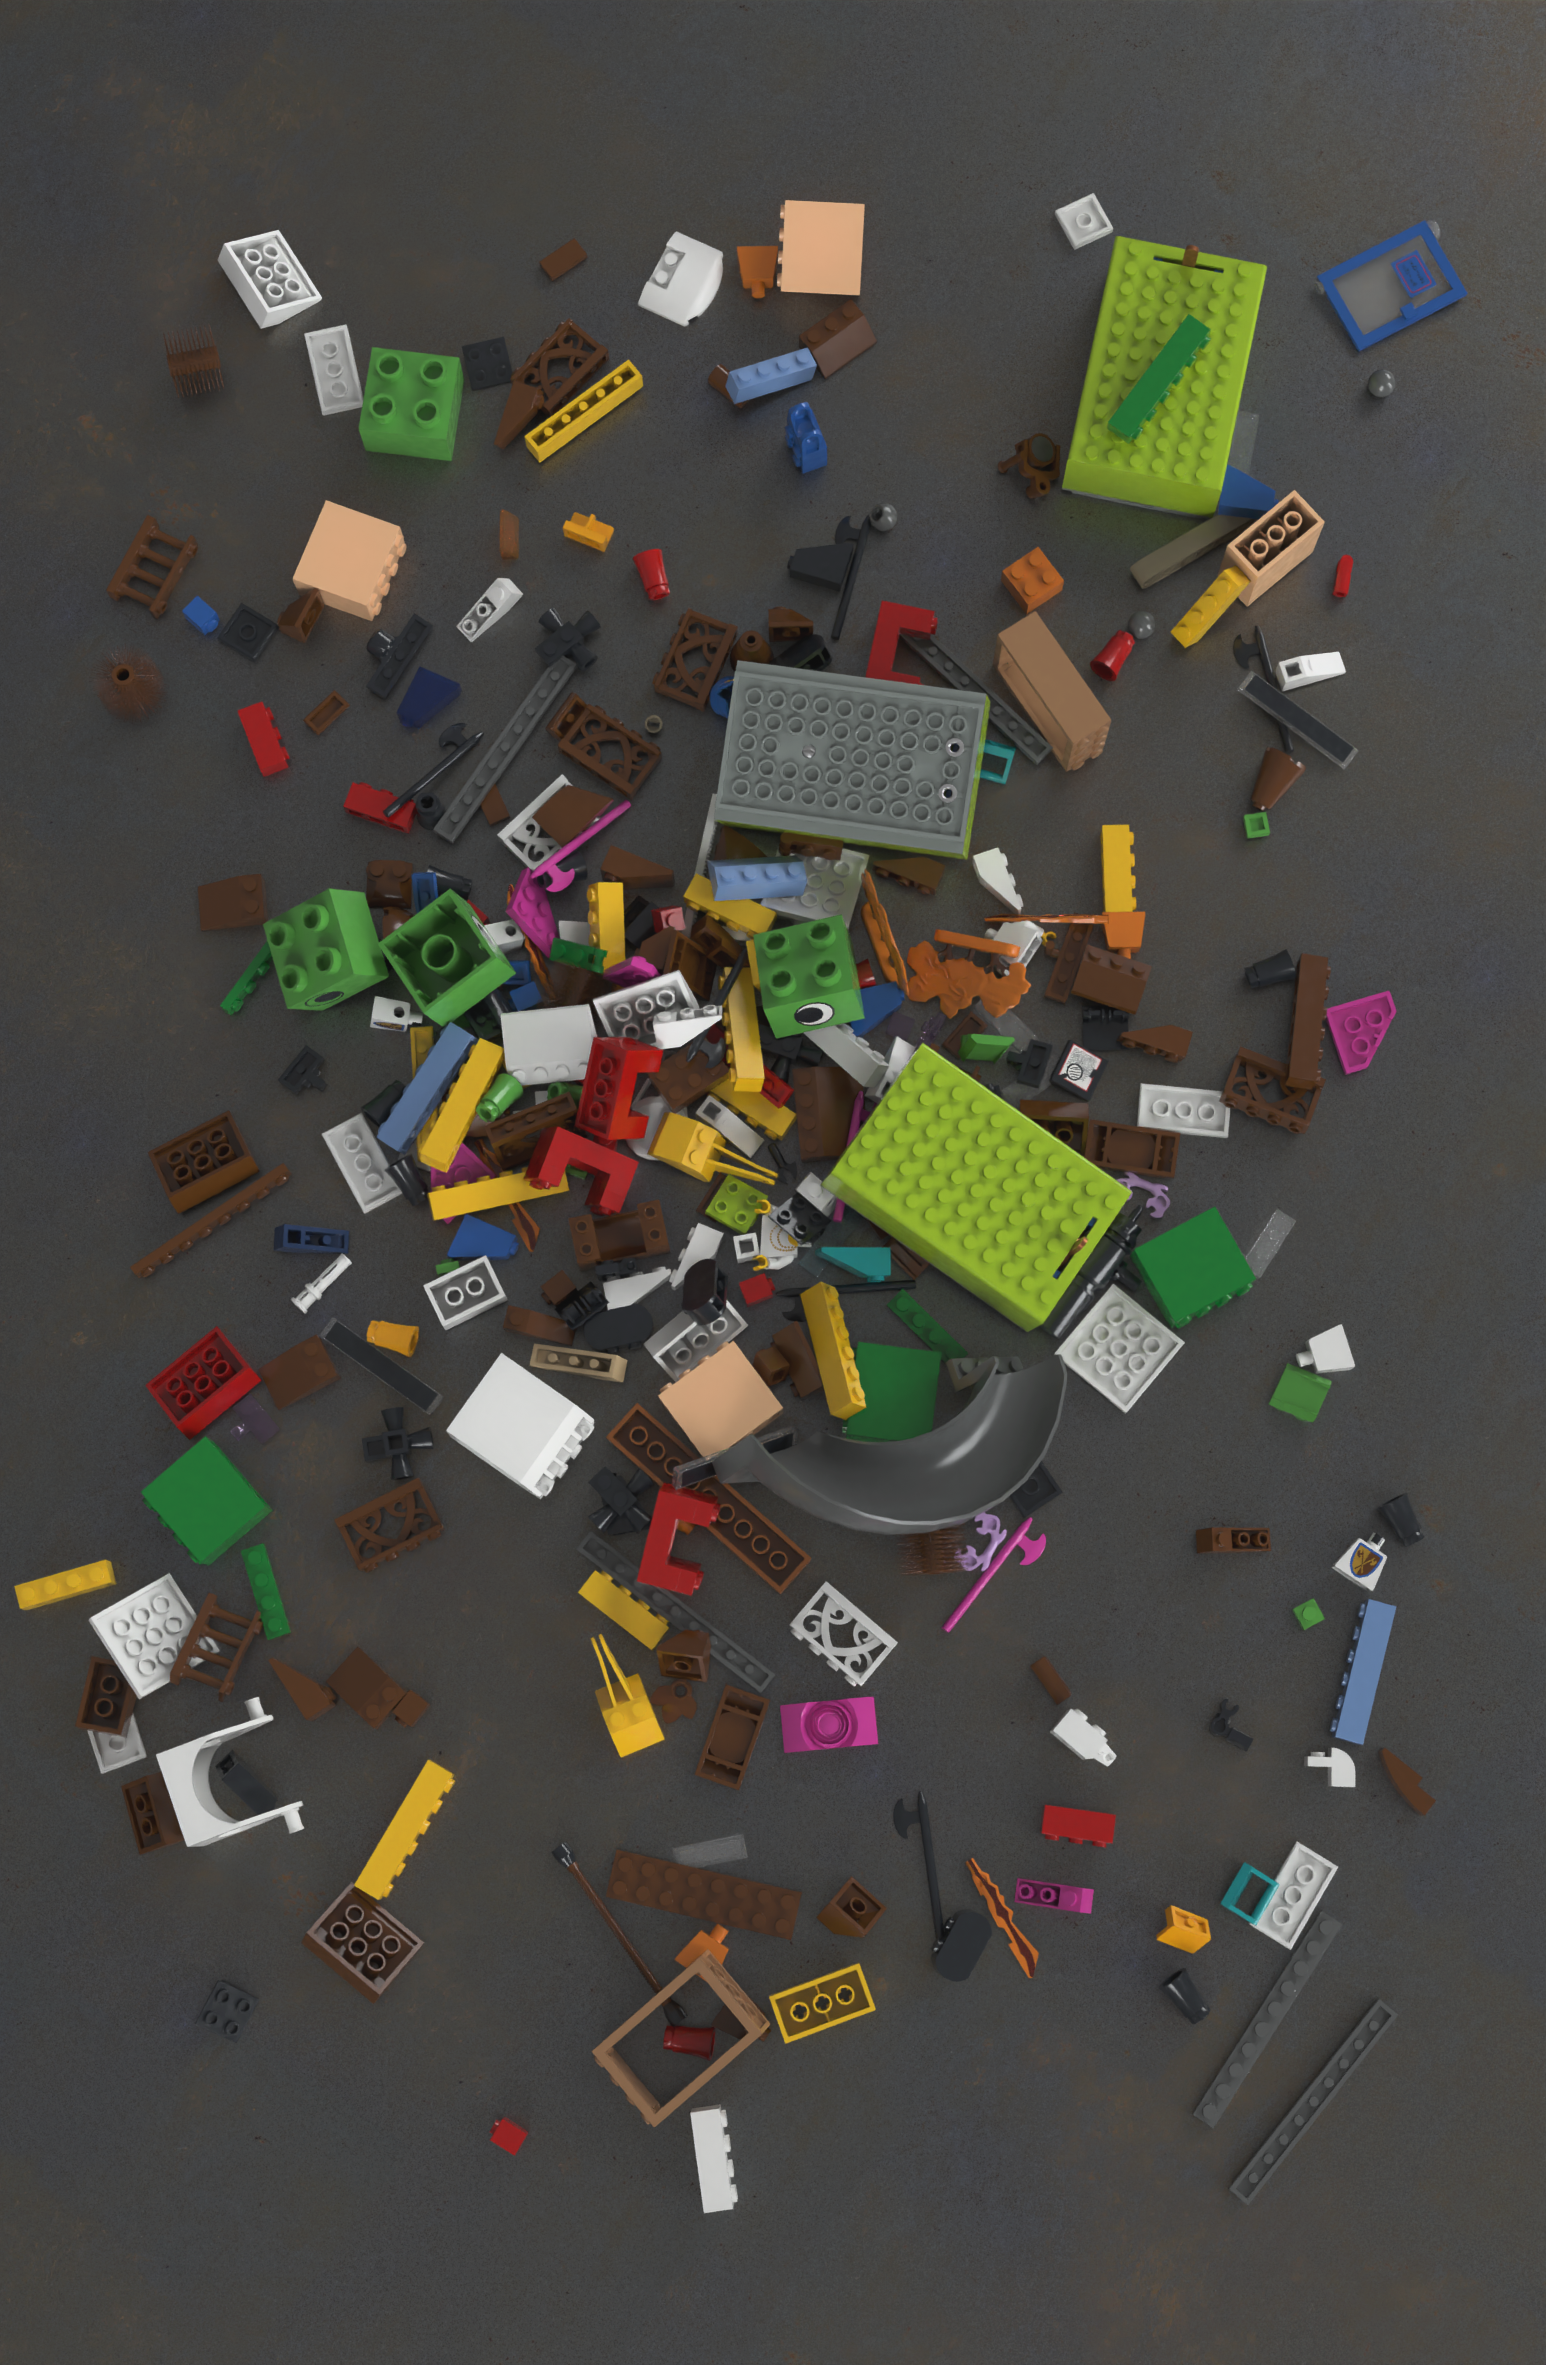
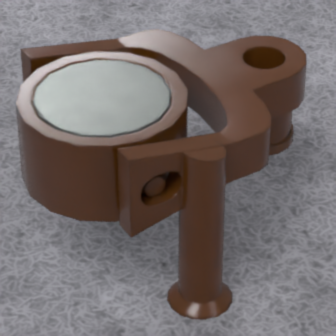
(1032, 456)

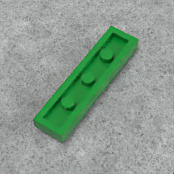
(247, 981)
(925, 1327)
(265, 1591)

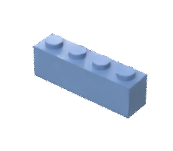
(770, 375)

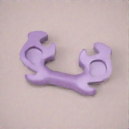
(1160, 1201)
(990, 1525)

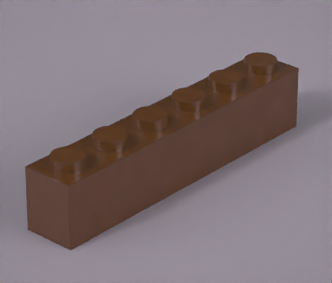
(1306, 1021)

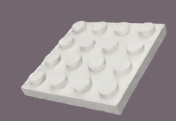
(829, 889)
(1119, 1348)
(148, 1634)

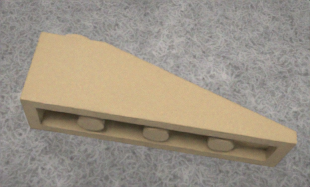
(579, 1362)

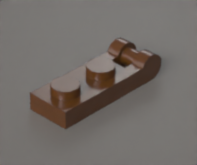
(810, 846)

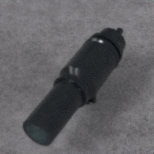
(1101, 1266)

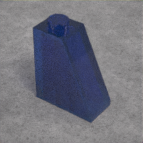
(426, 697)

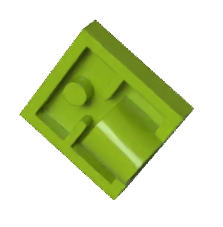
(736, 1204)

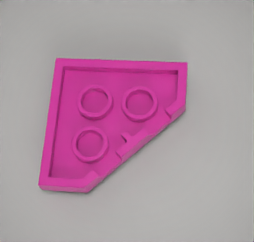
(532, 911)
(631, 972)
(1359, 1029)
(463, 1167)

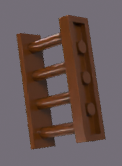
(140, 549)
(202, 1630)

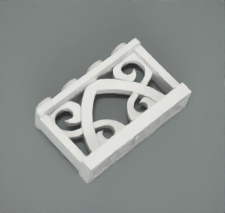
(517, 828)
(835, 1602)

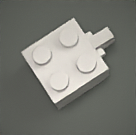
(1083, 1738)

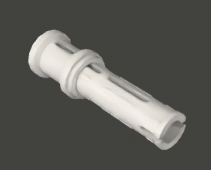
(313, 1291)

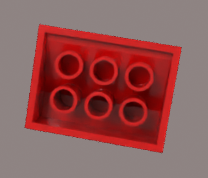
(203, 1383)

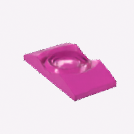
(829, 1724)

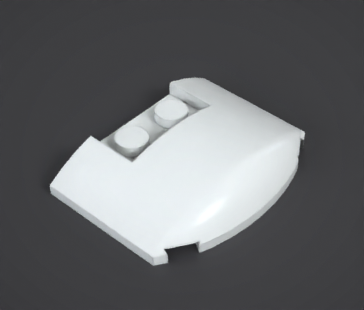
(683, 280)

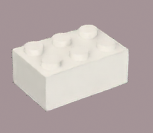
(465, 1292)

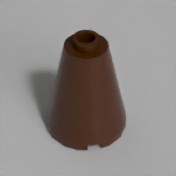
(751, 648)
(1274, 778)

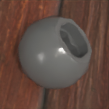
(1381, 383)
(883, 516)
(1141, 624)

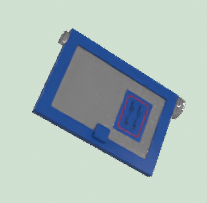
(1391, 285)

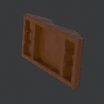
(692, 963)
(1132, 1149)
(732, 1737)

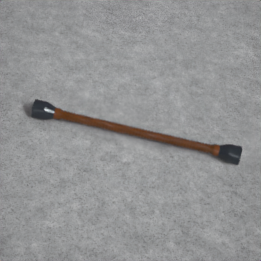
(565, 1856)

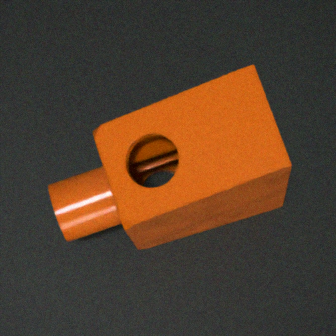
(757, 267)
(1123, 932)
(701, 1943)

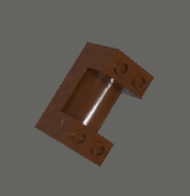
(619, 1236)

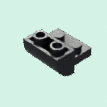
(638, 922)
(486, 1016)

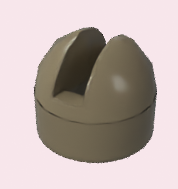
(654, 719)

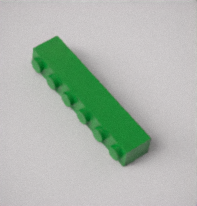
(1159, 378)

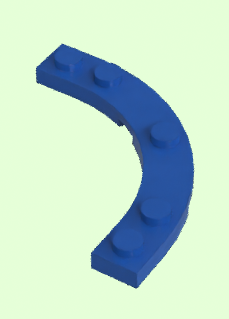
(426, 892)

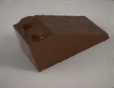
(634, 871)
(233, 903)
(299, 1372)
(367, 1688)
(309, 1695)

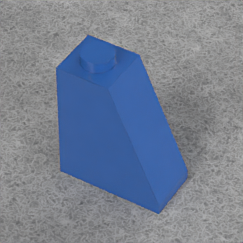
(1245, 496)
(878, 1004)
(479, 1239)

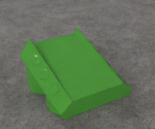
(984, 1047)
(1300, 1393)

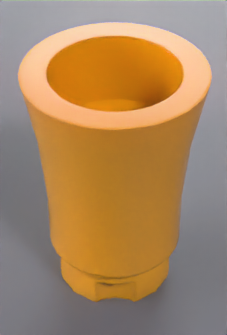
(393, 1336)

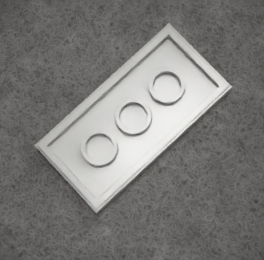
(334, 369)
(1182, 1110)
(361, 1162)
(1301, 1885)

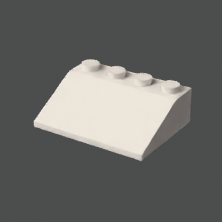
(268, 277)
(632, 1009)
(548, 1043)

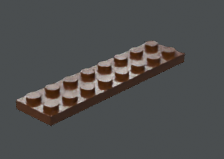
(703, 1894)

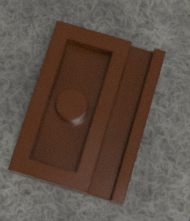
(906, 1258)

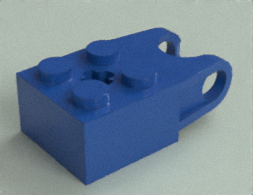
(805, 438)

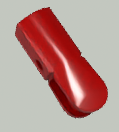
(1343, 576)

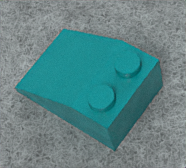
(862, 1262)

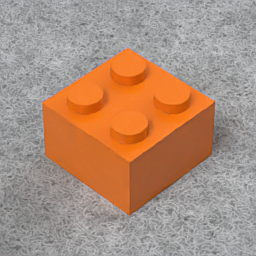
(1032, 580)

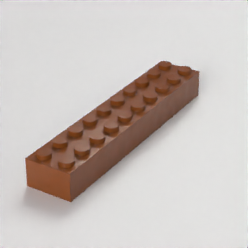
(738, 1523)

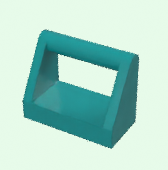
(1000, 750)
(1238, 1887)

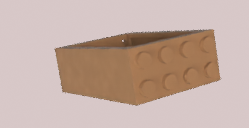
(1051, 691)
(730, 1994)

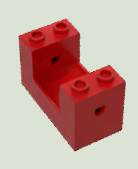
(891, 622)
(610, 1087)
(561, 1147)
(657, 1565)

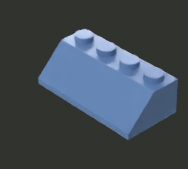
(757, 878)

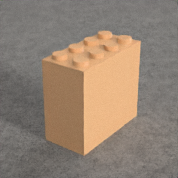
(821, 247)
(1274, 545)
(350, 560)
(720, 1401)

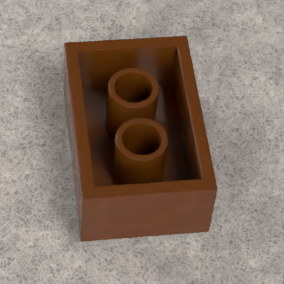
(685, 1082)
(106, 1700)

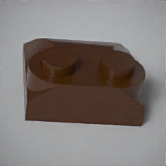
(389, 884)

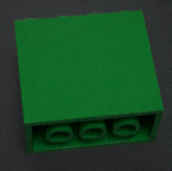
(1193, 1268)
(898, 1393)
(205, 1502)

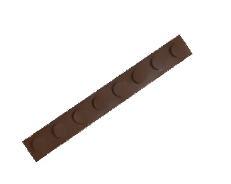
(204, 1226)

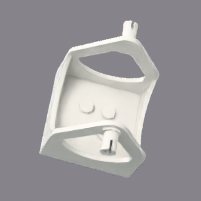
(188, 1785)

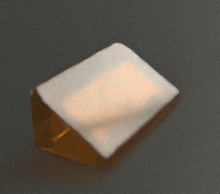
(509, 535)

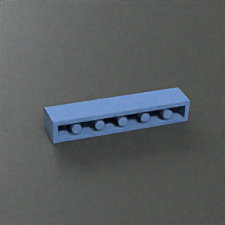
(426, 1088)
(1363, 1672)

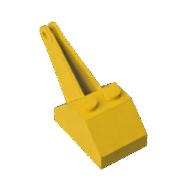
(697, 1150)
(626, 1708)

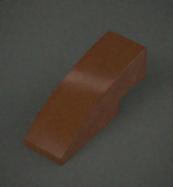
(717, 941)
(1405, 1782)

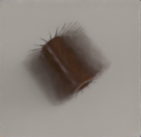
(193, 361)
(129, 683)
(577, 990)
(933, 1552)

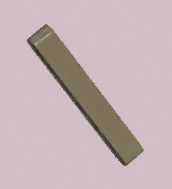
(1188, 548)

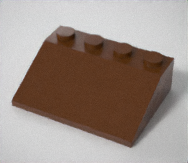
(824, 1111)
(203, 1162)
(362, 1942)

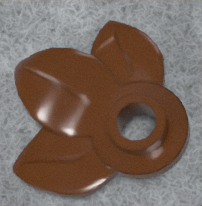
(673, 1704)

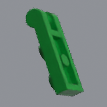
(578, 954)

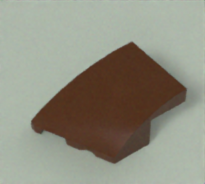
(570, 813)
(735, 846)

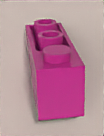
(1054, 1895)

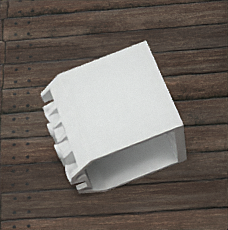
(521, 1427)

